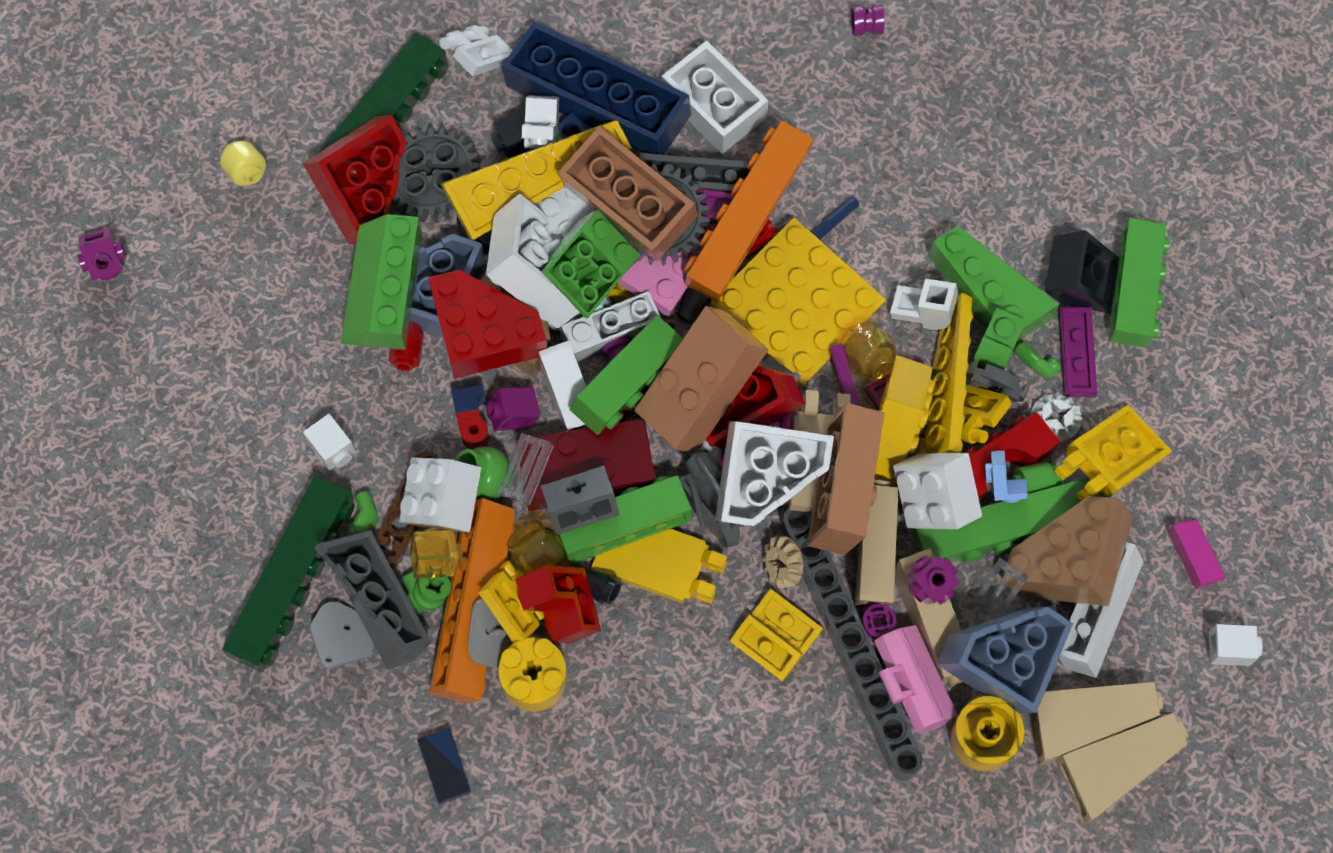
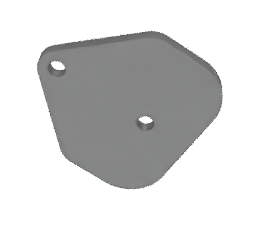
(334, 641)
(483, 647)

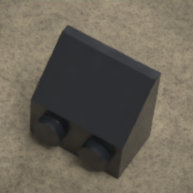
(1082, 272)

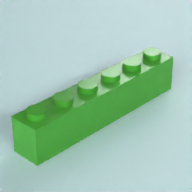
(1001, 525)

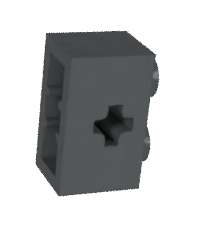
(580, 500)

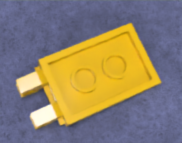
(1114, 453)
(665, 565)

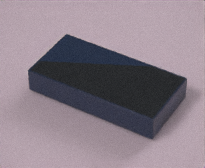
(444, 766)

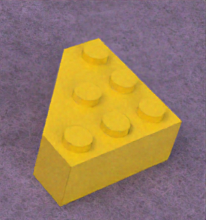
(905, 413)

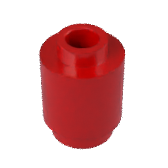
(411, 357)

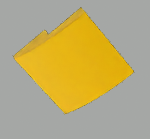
(776, 634)

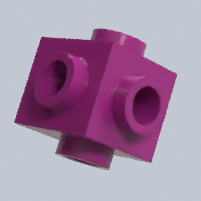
(101, 255)
(921, 579)

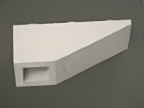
(615, 321)

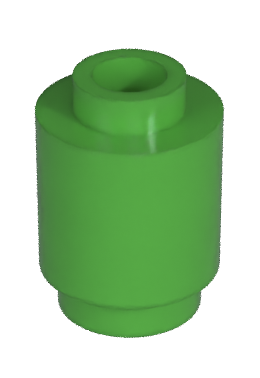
(1038, 476)

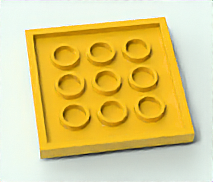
(799, 300)

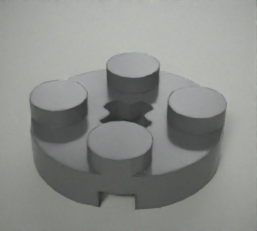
(996, 380)

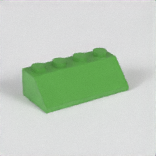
(383, 282)

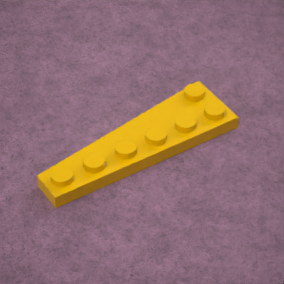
(531, 174)
(947, 405)

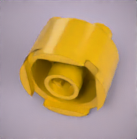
(550, 669)
(998, 720)

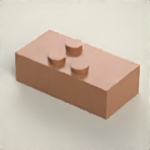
(628, 193)
(701, 379)
(848, 486)

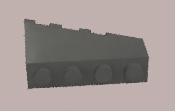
(376, 597)

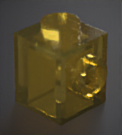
(434, 554)

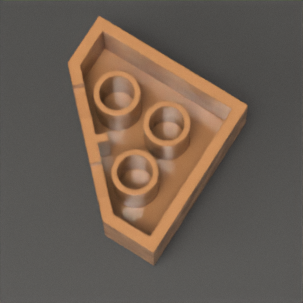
(1075, 553)

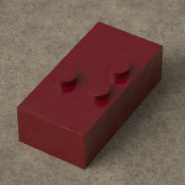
(621, 451)

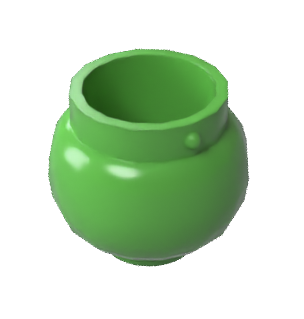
(493, 469)

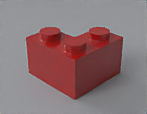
(563, 598)

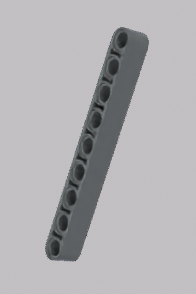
(853, 656)

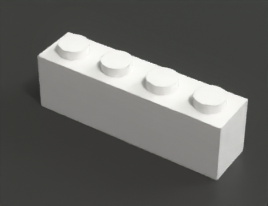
(1096, 624)

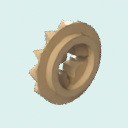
(786, 551)

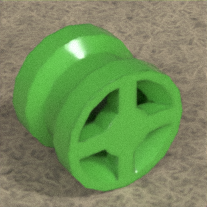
(431, 599)

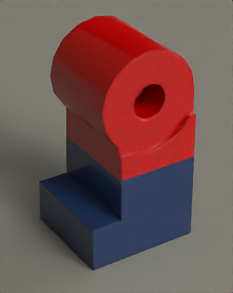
(471, 426)

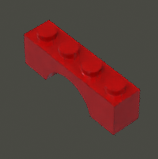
(1024, 444)

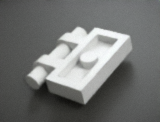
(476, 49)

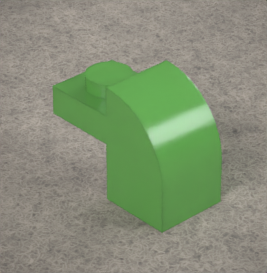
(999, 340)

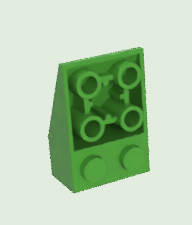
(590, 262)

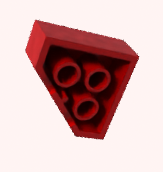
(359, 174)
(483, 325)
(761, 401)

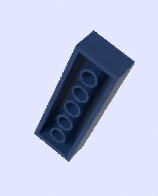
(597, 88)

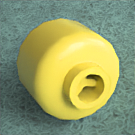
(242, 163)

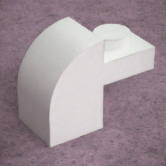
(540, 121)
(930, 306)

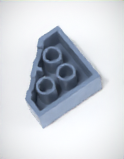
(444, 257)
(1009, 655)

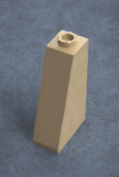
(878, 550)
(932, 620)
(1088, 715)
(1114, 766)

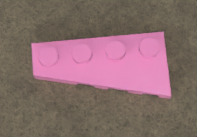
(663, 282)

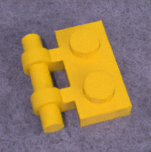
(981, 409)
(503, 601)

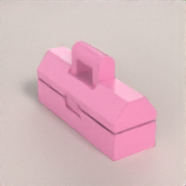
(914, 679)

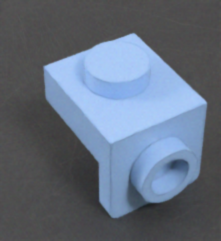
(1005, 490)

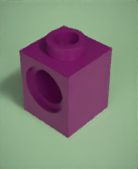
(513, 409)

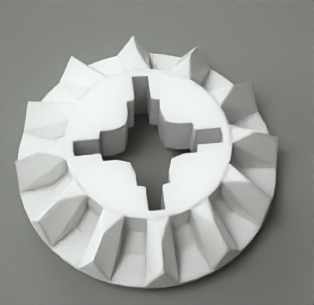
(1071, 420)

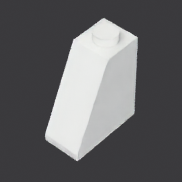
(563, 381)

